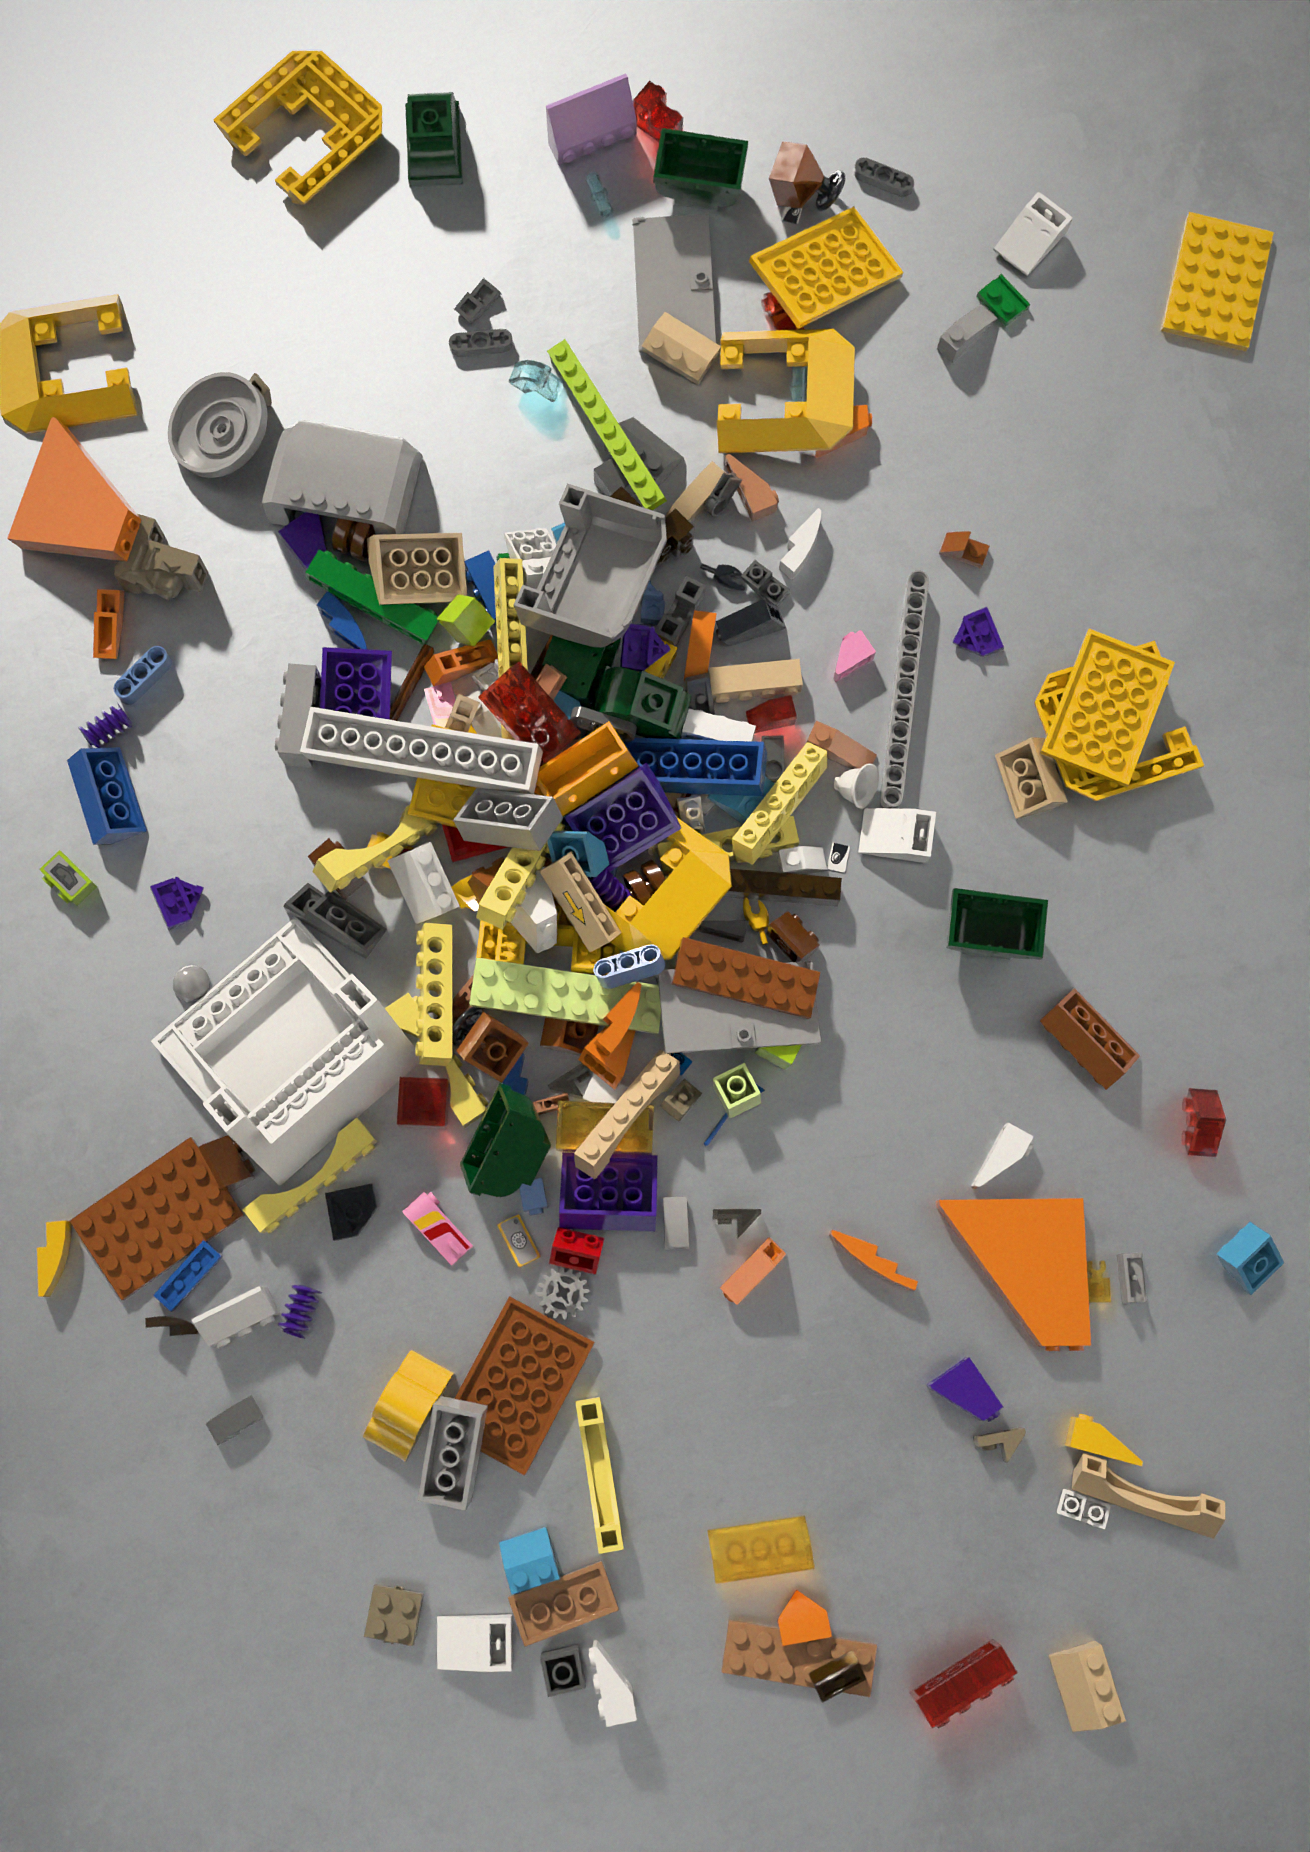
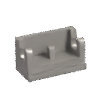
(1131, 1277)

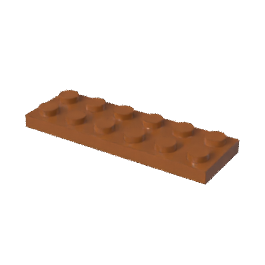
(746, 978)

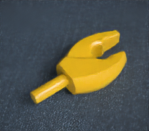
(758, 921)

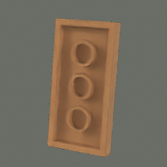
(563, 1603)

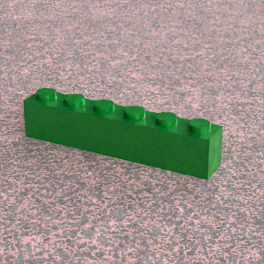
(359, 591)

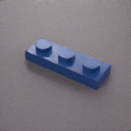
(188, 1276)

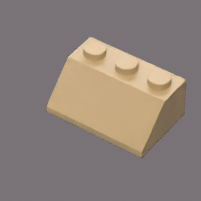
(680, 348)
(1030, 778)
(1087, 1687)

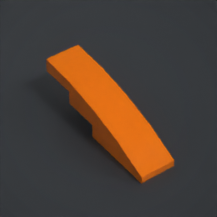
(866, 1255)

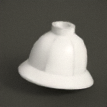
(858, 785)

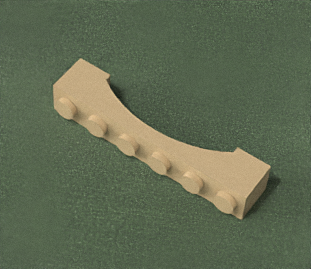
(600, 1144)
(1197, 1514)

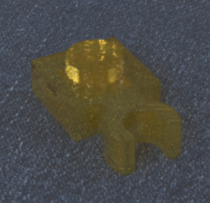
(1097, 1285)

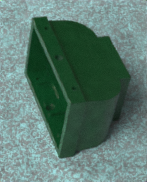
(433, 139)
(699, 168)
(580, 665)
(643, 699)
(997, 925)
(508, 1149)

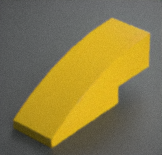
(53, 1258)

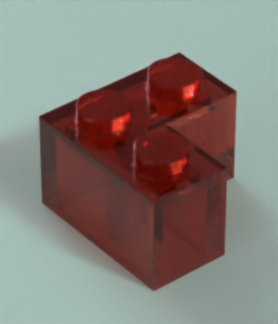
(653, 113)
(1204, 1122)

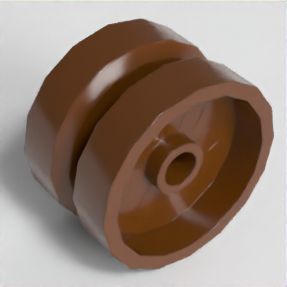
(352, 537)
(643, 888)

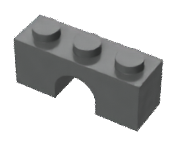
(681, 612)

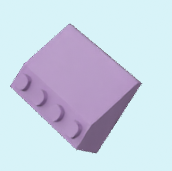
(591, 119)

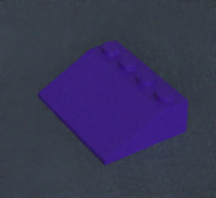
(356, 681)
(627, 816)
(616, 1200)

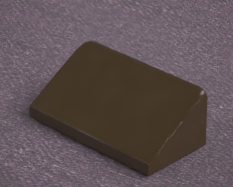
(837, 1676)

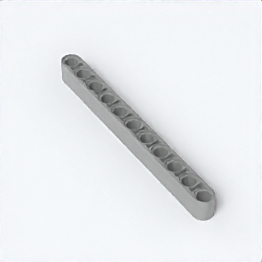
(907, 680)

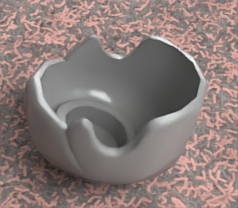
(191, 983)

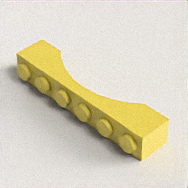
(343, 865)
(463, 1100)
(271, 1208)
(599, 1475)

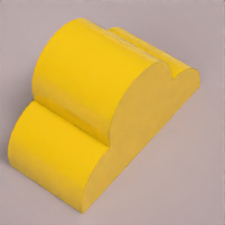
(407, 1405)

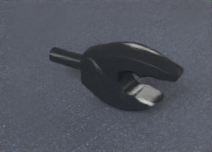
(722, 575)

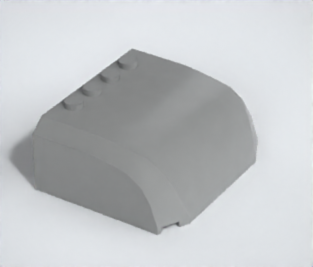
(342, 476)
(595, 569)

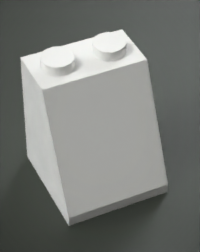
(537, 916)

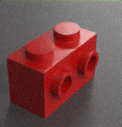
(576, 1250)

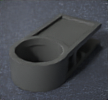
(722, 493)
(775, 753)

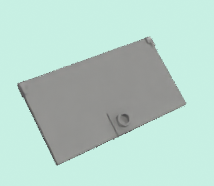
(674, 272)
(709, 1022)

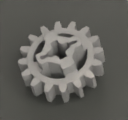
(552, 1298)

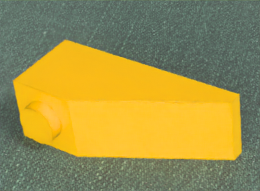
(1094, 1438)

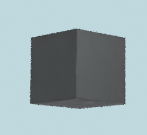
(609, 478)
(563, 1670)

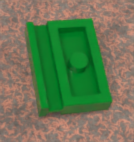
(1003, 300)

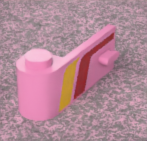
(440, 702)
(437, 1227)

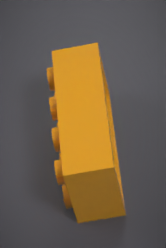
(585, 768)

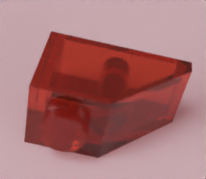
(772, 714)

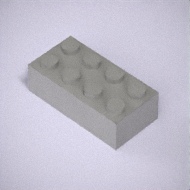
(300, 694)
(508, 819)
(452, 1453)

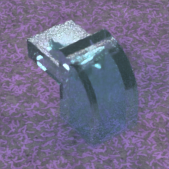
(536, 376)

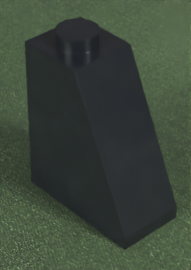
(750, 623)

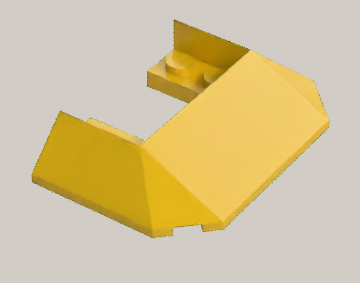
(510, 946)

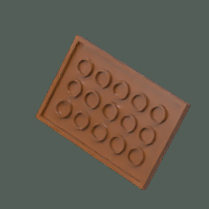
(156, 1219)
(523, 1381)

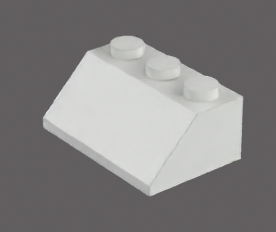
(423, 883)
(236, 1317)

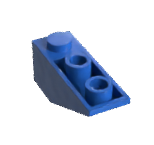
(481, 573)

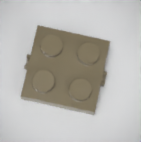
(393, 1615)

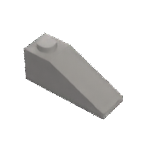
(965, 332)

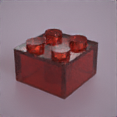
(423, 1103)

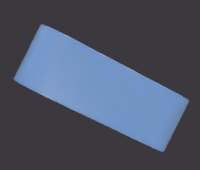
(141, 686)
(618, 963)

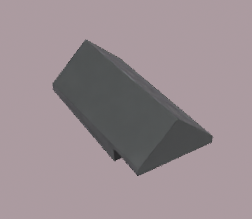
(336, 919)

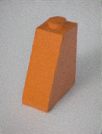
(861, 422)
(610, 1067)
(752, 1271)

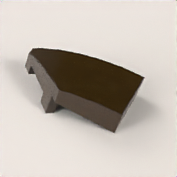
(176, 1325)

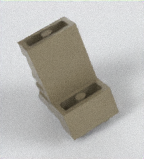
(157, 566)

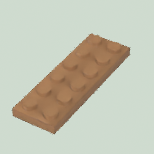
(758, 1653)

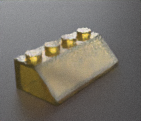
(579, 1119)
(760, 1549)

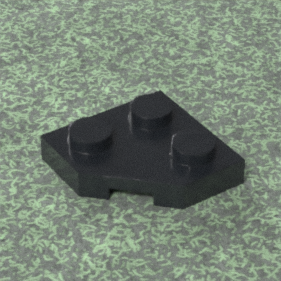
(350, 1210)

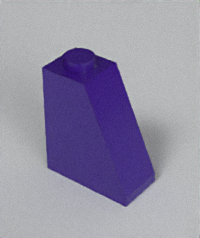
(304, 537)
(967, 1390)

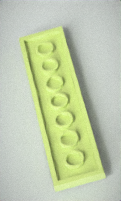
(557, 994)

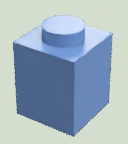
(534, 1197)

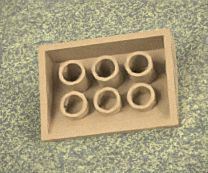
(417, 567)

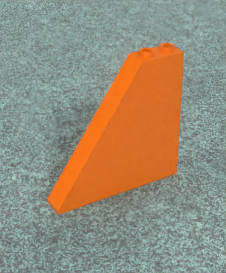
(72, 504)
(1034, 1261)

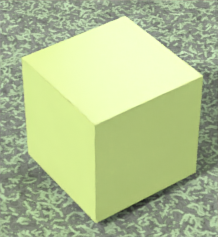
(737, 1090)

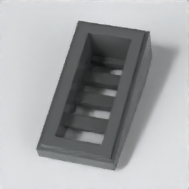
(726, 929)

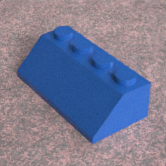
(106, 795)

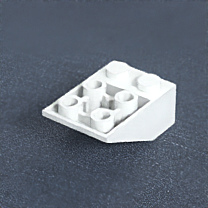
(1033, 234)
(534, 549)
(897, 833)
(475, 1643)
(616, 1691)

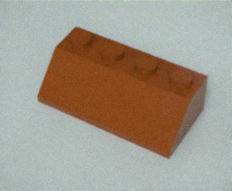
(1090, 1039)

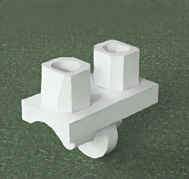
(691, 812)

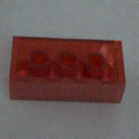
(529, 712)
(963, 1683)

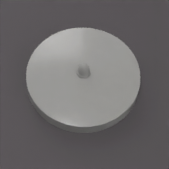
(217, 424)

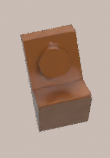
(962, 548)

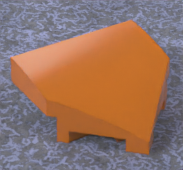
(802, 1621)

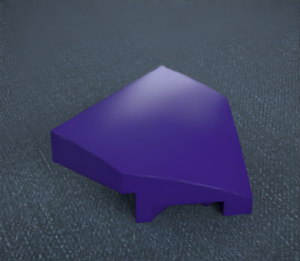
(979, 634)
(641, 648)
(176, 900)

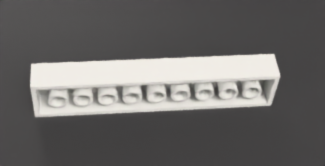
(421, 751)

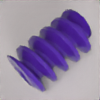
(106, 726)
(609, 889)
(298, 1310)

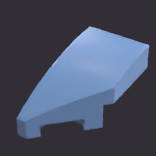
(652, 606)

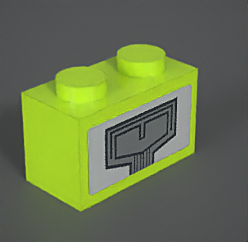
(68, 878)

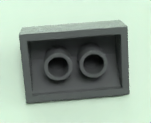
(654, 452)

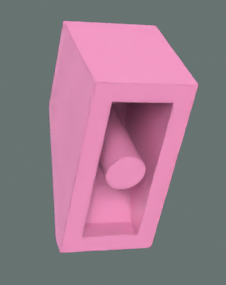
(853, 654)

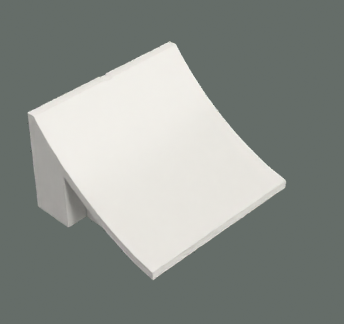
(287, 1051)

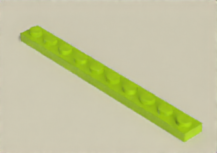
(606, 426)

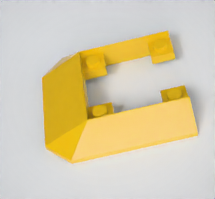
(330, 92)
(33, 403)
(806, 425)
(1180, 759)
(682, 901)

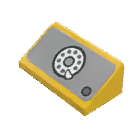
(518, 1241)

